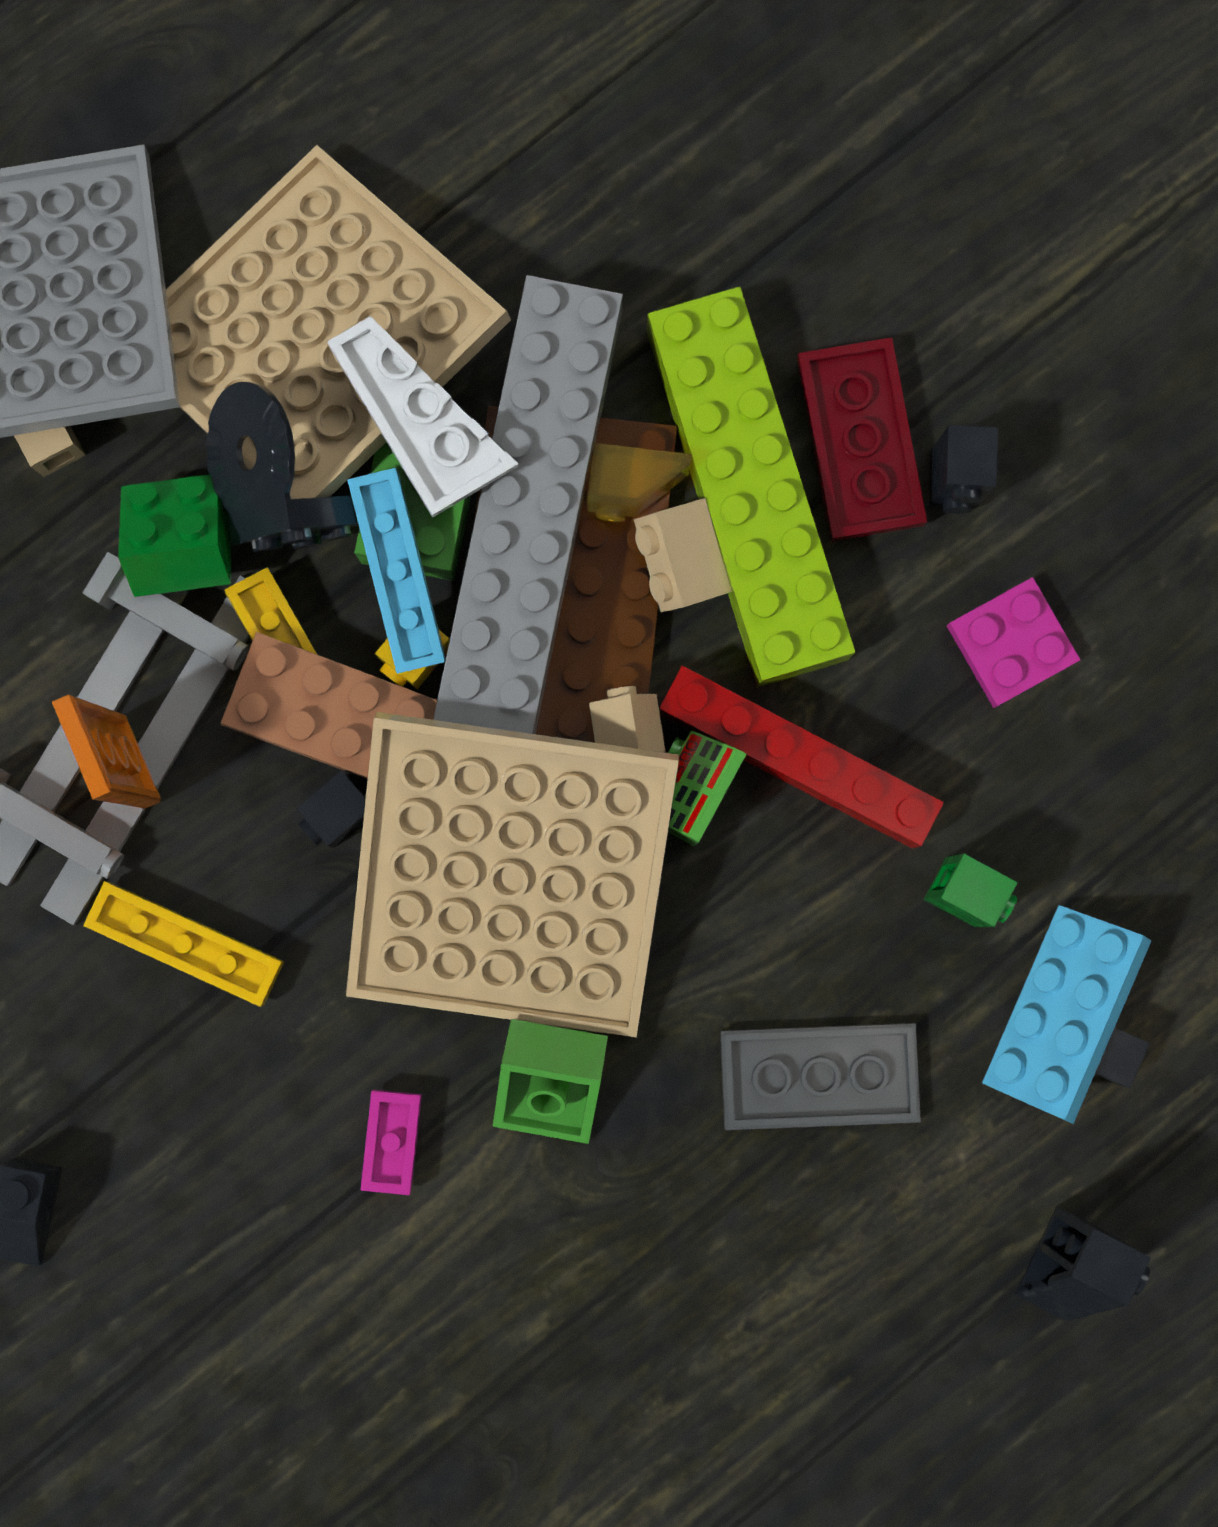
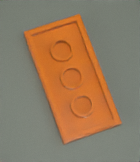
(106, 753)

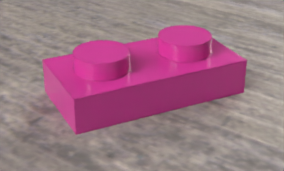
(391, 1142)

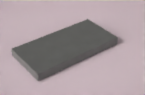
(820, 1076)

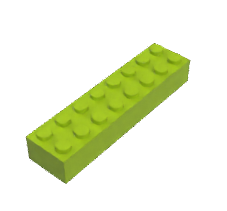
(750, 486)

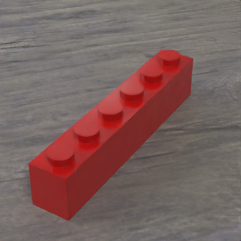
(801, 758)

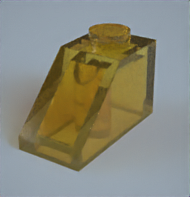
(631, 479)

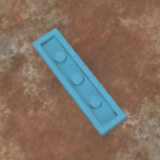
(397, 570)

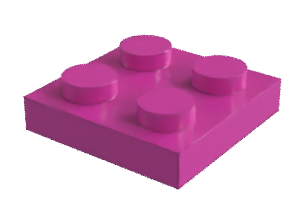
(1013, 642)

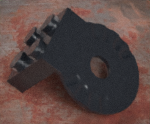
(260, 498)

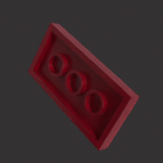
(861, 439)

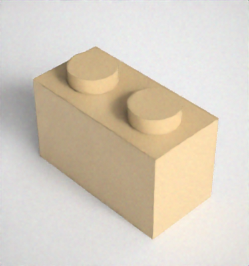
(682, 555)

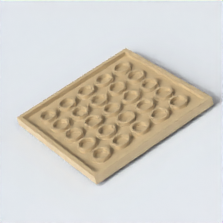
(295, 276)
(509, 873)

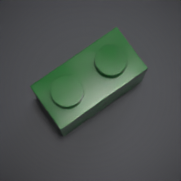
(972, 891)

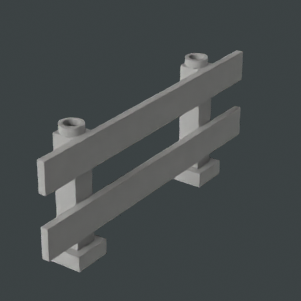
(31, 812)

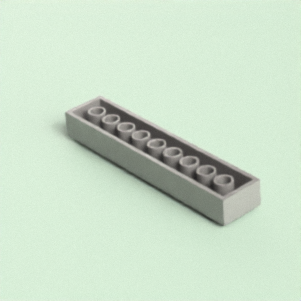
(532, 513)

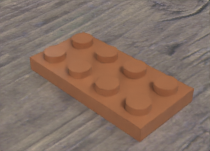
(315, 704)

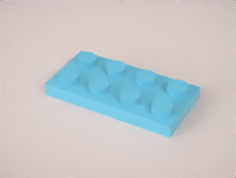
(1066, 1013)

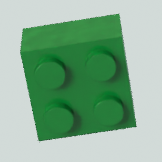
(174, 536)

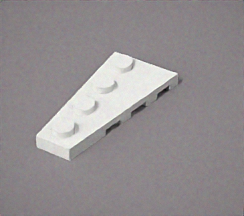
(427, 431)

